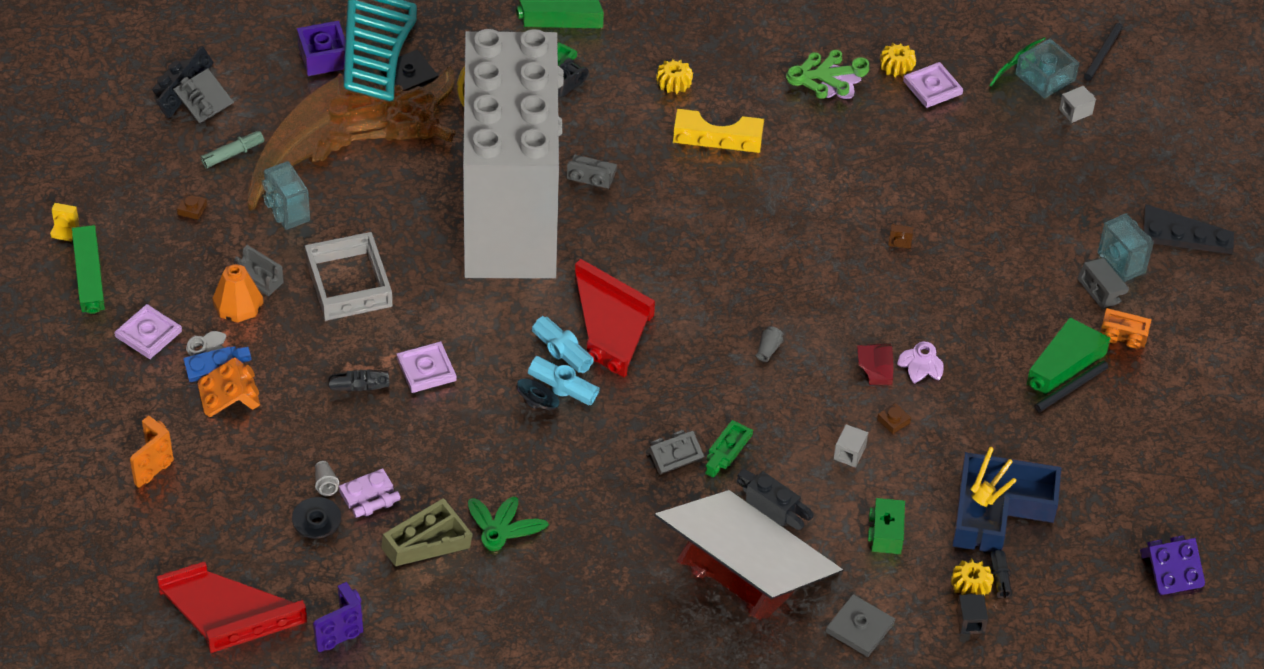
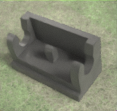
(263, 270)
(1102, 282)

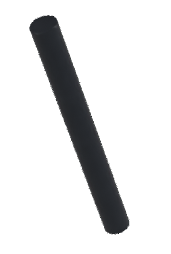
(1103, 51)
(1071, 386)

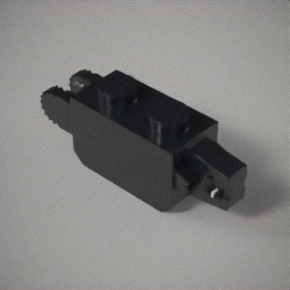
(774, 499)

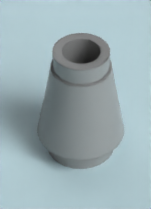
(325, 479)

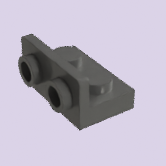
(591, 171)
(675, 452)

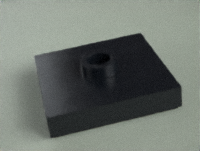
(413, 71)

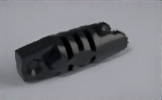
(359, 380)

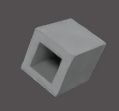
(1077, 104)
(850, 445)

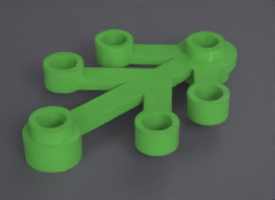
(802, 76)

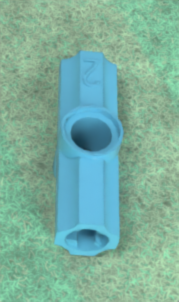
(562, 344)
(563, 380)

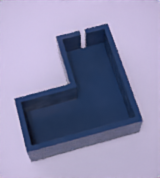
(1030, 497)

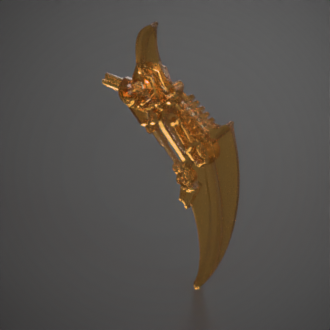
(332, 113)

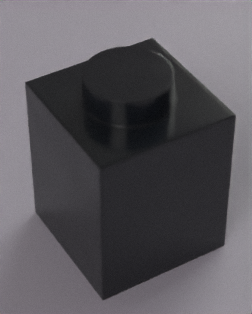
(972, 614)

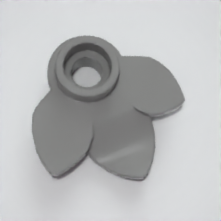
(210, 342)

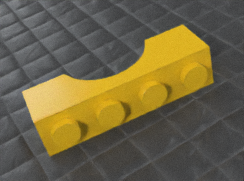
(694, 130)

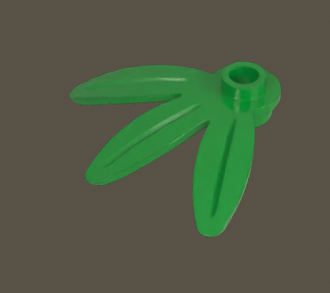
(1014, 60)
(500, 525)

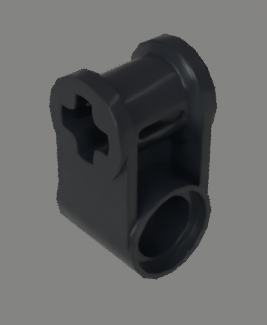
(572, 76)

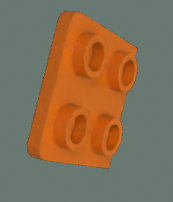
(1126, 328)
(227, 385)
(154, 455)

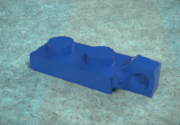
(202, 364)

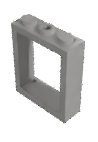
(354, 302)

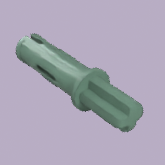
(232, 149)

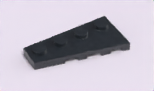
(1183, 232)

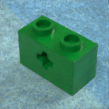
(888, 525)

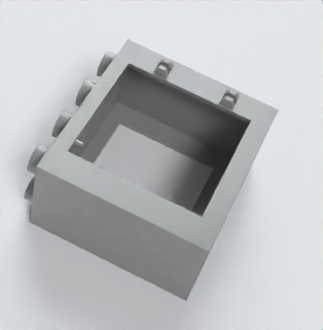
(511, 154)

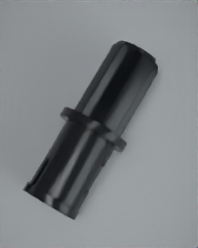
(1001, 573)

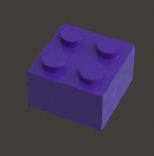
(322, 47)

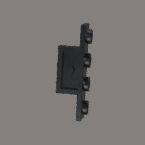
(174, 75)

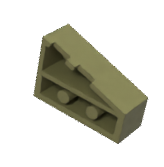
(427, 535)

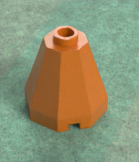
(237, 294)

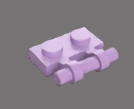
(366, 488)

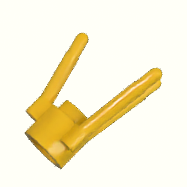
(984, 492)

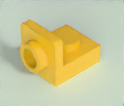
(65, 219)

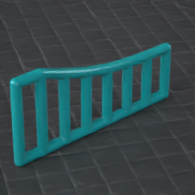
(351, 44)

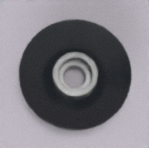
(537, 394)
(316, 510)

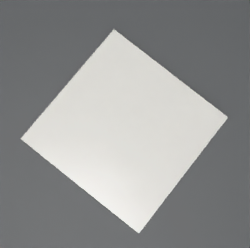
(749, 543)

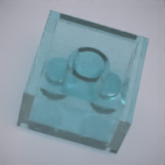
(1047, 68)
(286, 195)
(1125, 247)

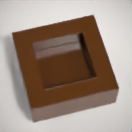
(192, 206)
(901, 236)
(894, 418)

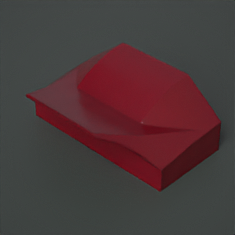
(877, 362)

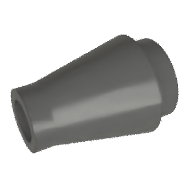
(769, 342)

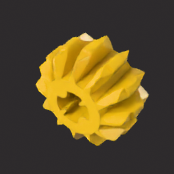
(897, 60)
(674, 76)
(972, 578)

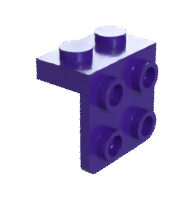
(1175, 564)
(342, 623)

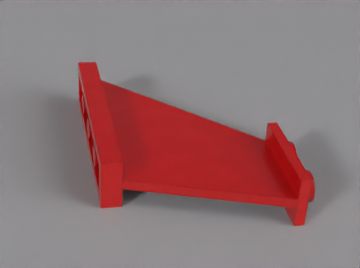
(612, 316)
(226, 609)

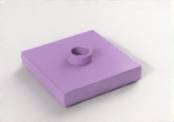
(933, 84)
(148, 331)
(426, 367)

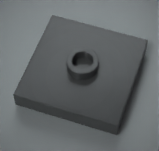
(860, 625)

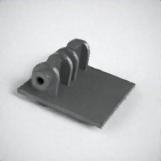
(203, 95)

